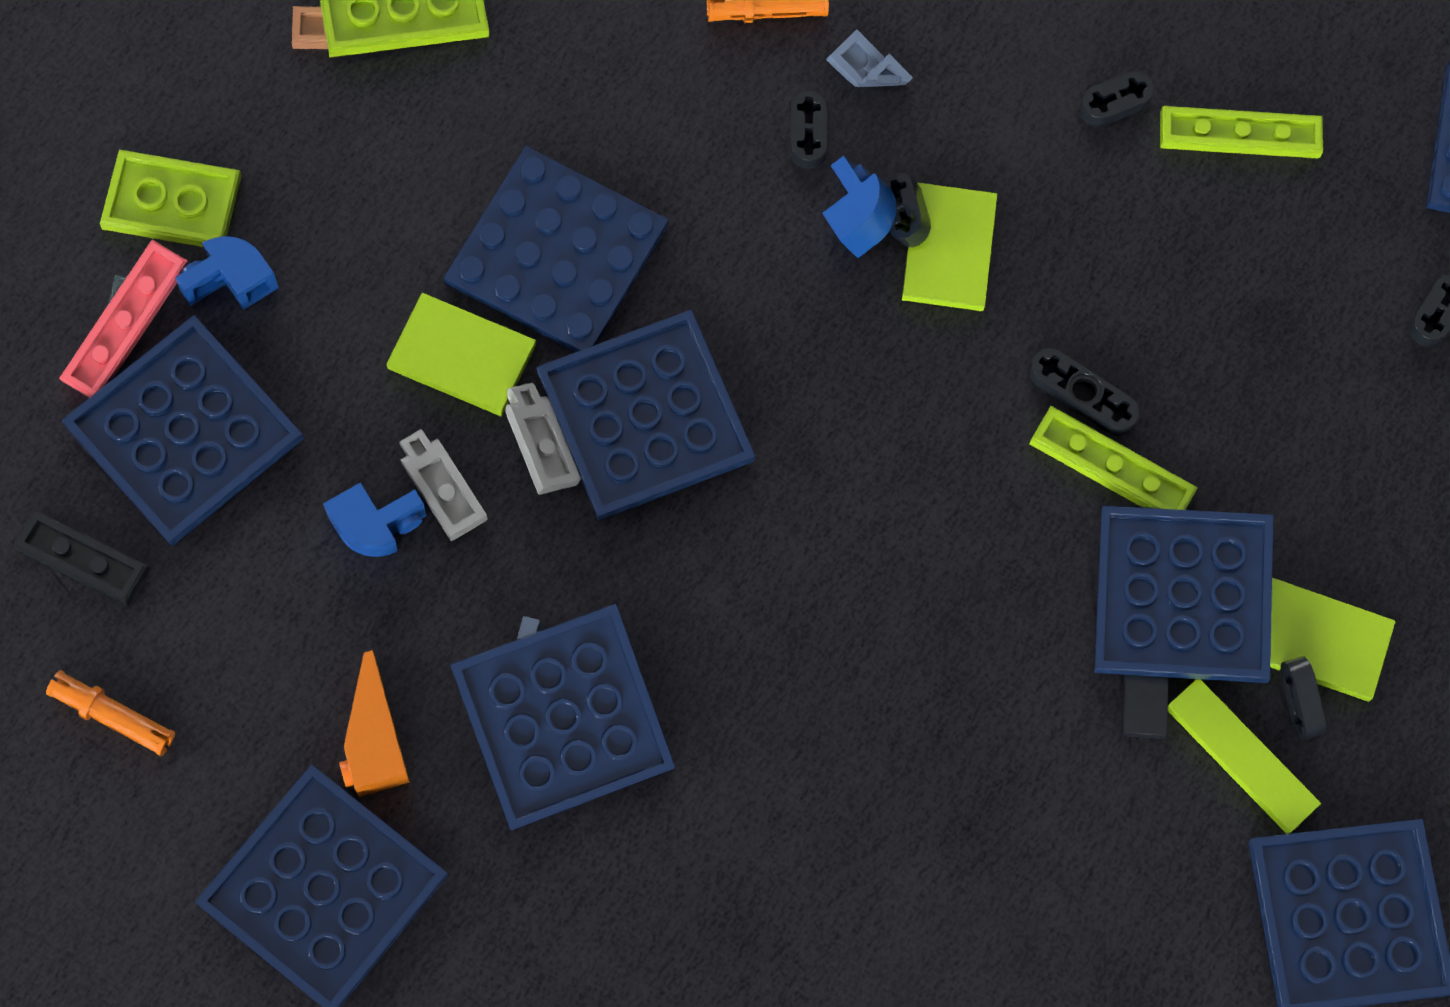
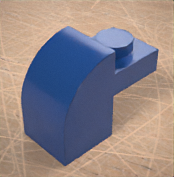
(865, 212)
(232, 264)
(371, 530)

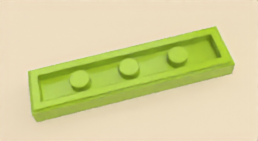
(1241, 132)
(1110, 463)
(1243, 756)

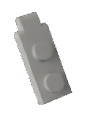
(540, 440)
(441, 485)

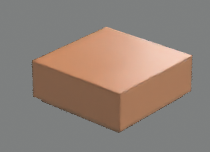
(308, 28)

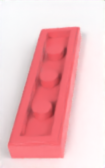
(124, 320)

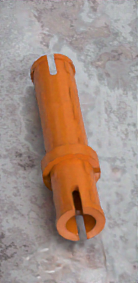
(757, 9)
(96, 705)

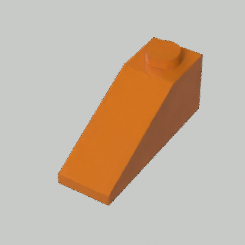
(371, 739)

